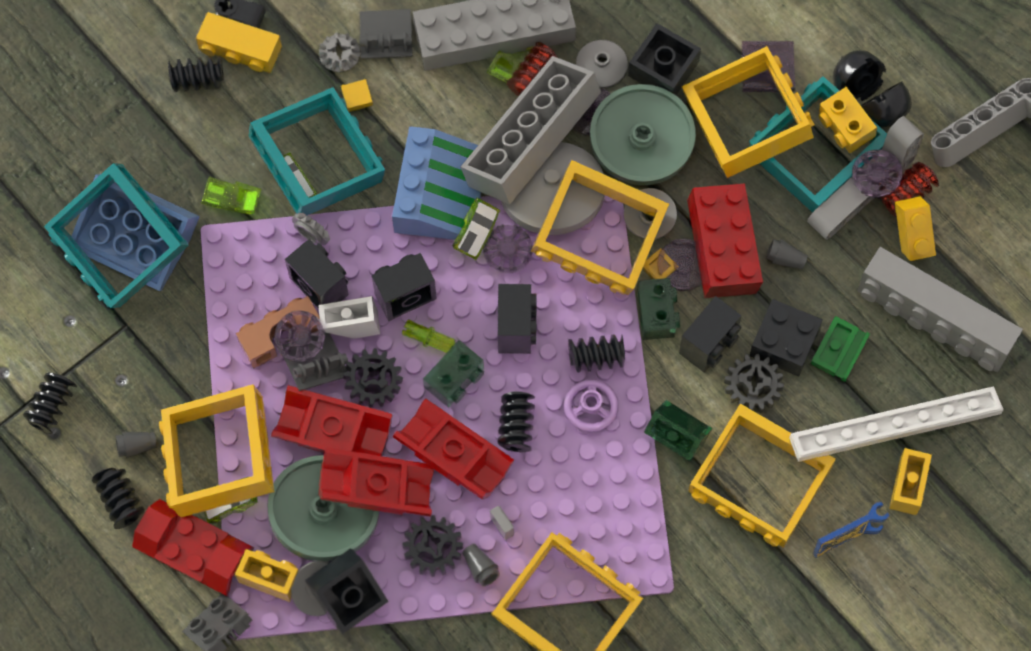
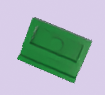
(840, 348)

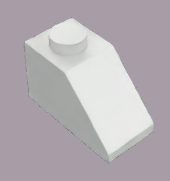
(350, 318)

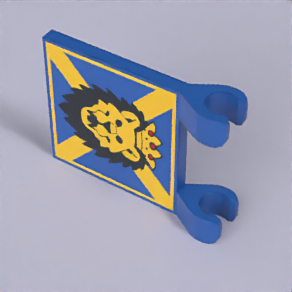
(851, 531)

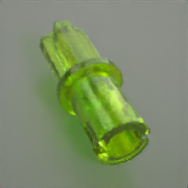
(428, 336)

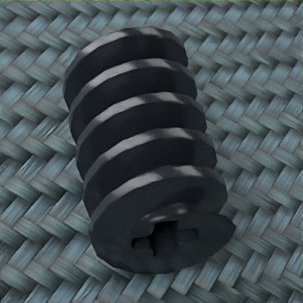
(196, 74)
(596, 352)
(48, 401)
(514, 421)
(117, 497)

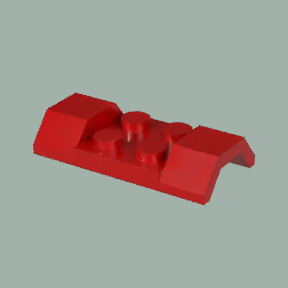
(328, 422)
(454, 450)
(375, 482)
(190, 546)

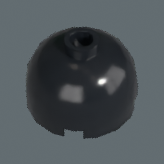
(859, 73)
(889, 105)

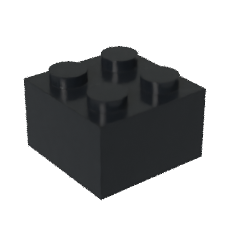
(664, 60)
(317, 274)
(404, 286)
(516, 318)
(710, 335)
(786, 337)
(346, 590)

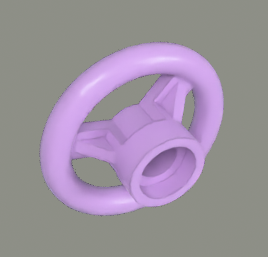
(591, 395)

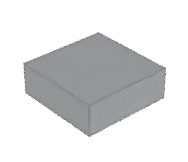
(502, 522)

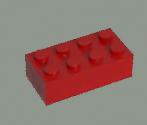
(724, 240)

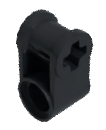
(241, 11)

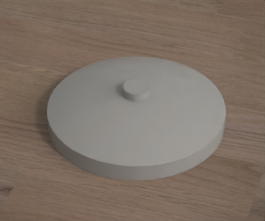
(534, 200)

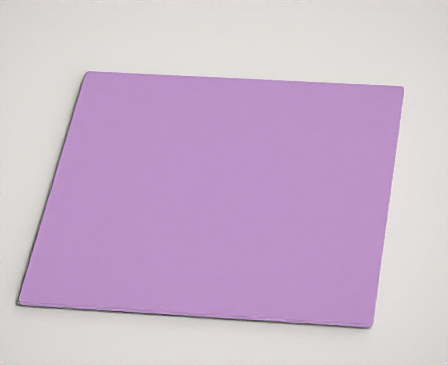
(573, 481)

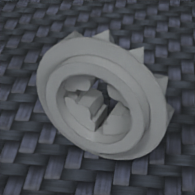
(349, 56)
(310, 229)

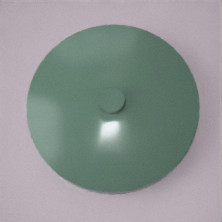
(642, 134)
(311, 525)

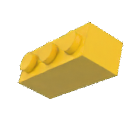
(238, 43)

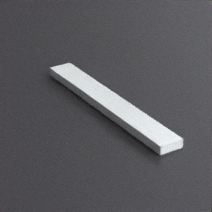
(895, 424)

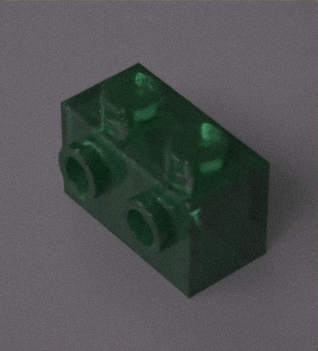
(657, 308)
(454, 374)
(677, 430)

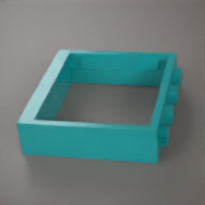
(779, 123)
(349, 126)
(77, 257)

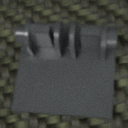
(385, 34)
(322, 369)
(216, 623)

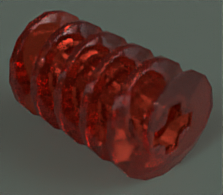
(527, 70)
(911, 185)

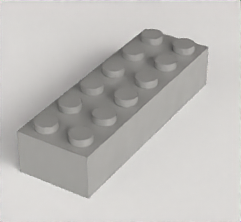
(483, 27)
(531, 130)
(938, 310)

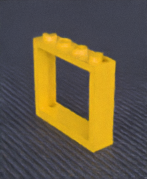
(734, 74)
(617, 191)
(777, 436)
(232, 492)
(586, 562)

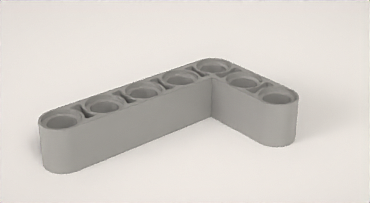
(982, 124)
(901, 141)

